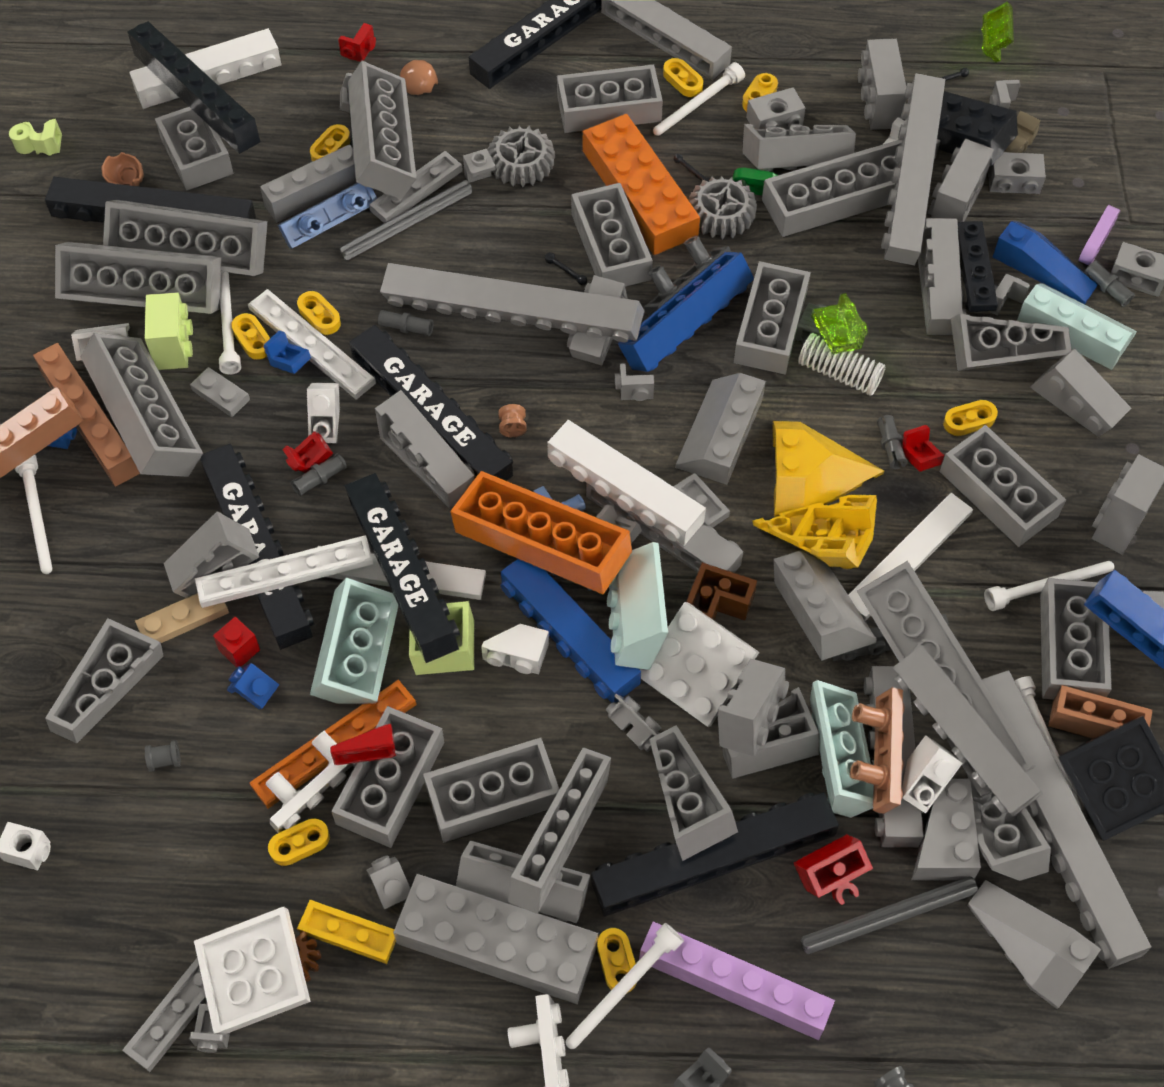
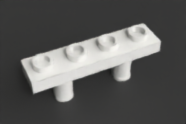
(311, 795)
(545, 1034)

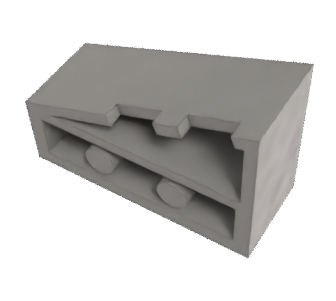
(213, 548)
(752, 707)
(788, 740)
(950, 836)

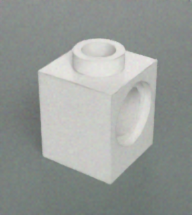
(15, 837)

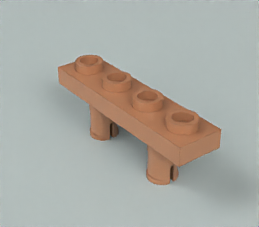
(888, 760)

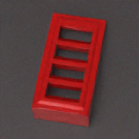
(365, 747)

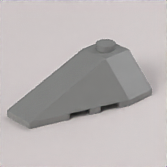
(1040, 946)

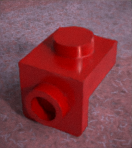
(359, 46)
(920, 450)
(310, 452)

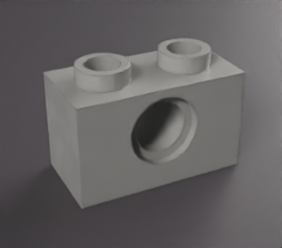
(778, 108)
(1017, 173)
(1140, 269)

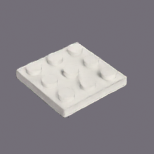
(698, 664)
(251, 971)

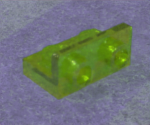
(997, 30)
(840, 326)

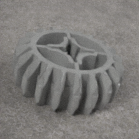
(521, 156)
(723, 206)

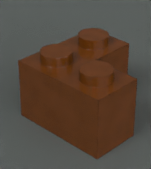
(722, 592)

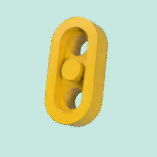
(683, 77)
(761, 85)
(328, 141)
(321, 313)
(252, 338)
(968, 418)
(298, 840)
(618, 961)

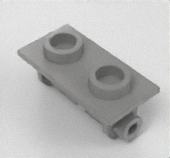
(627, 713)

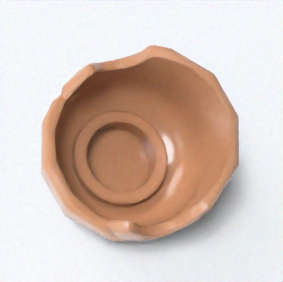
(419, 77)
(123, 170)

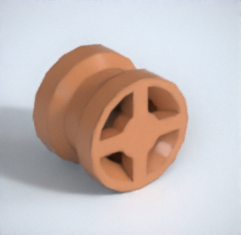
(512, 420)

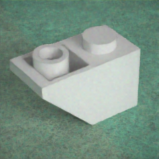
(323, 410)
(518, 648)
(928, 773)

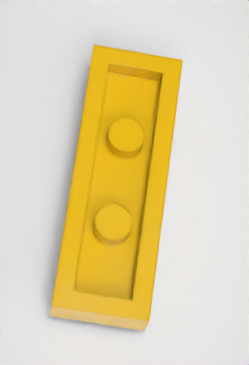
(347, 931)

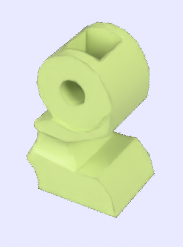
(27, 140)

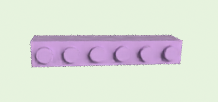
(744, 984)

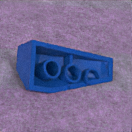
(1041, 260)

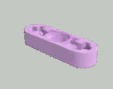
(1099, 235)

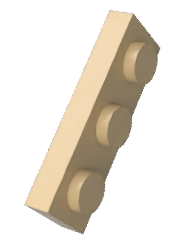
(179, 618)

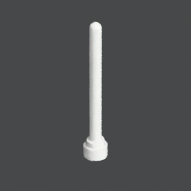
(733, 75)
(229, 360)
(27, 471)
(997, 597)
(1027, 688)
(666, 940)

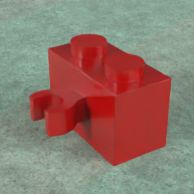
(833, 868)

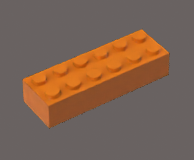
(657, 202)
(542, 532)

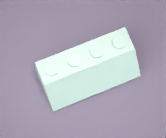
(1089, 330)
(638, 609)
(355, 644)
(840, 746)

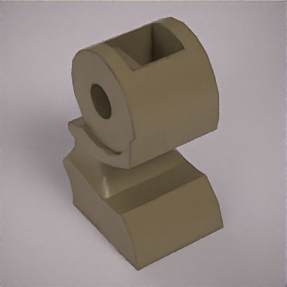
(1027, 131)

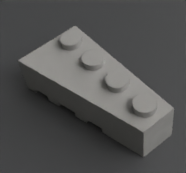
(796, 146)
(940, 275)
(995, 342)
(422, 449)
(102, 679)
(692, 799)

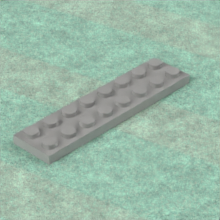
(911, 620)

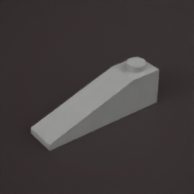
(1008, 842)

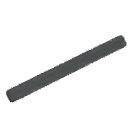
(405, 220)
(888, 915)

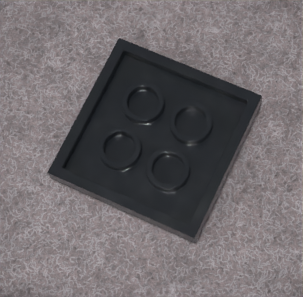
(1118, 777)

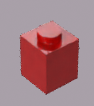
(236, 642)

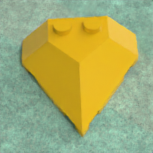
(813, 468)
(832, 533)

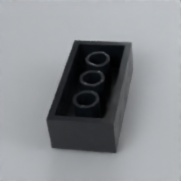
(975, 121)

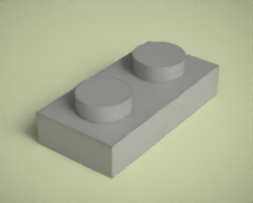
(220, 392)
(699, 491)

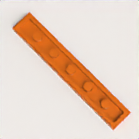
(309, 762)

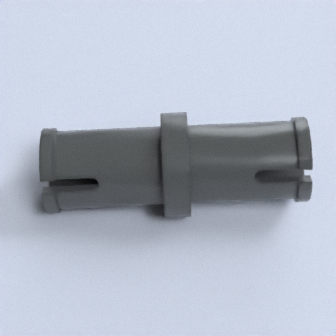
(1109, 283)
(405, 322)
(892, 442)
(318, 474)

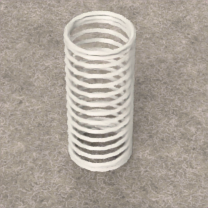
(812, 343)

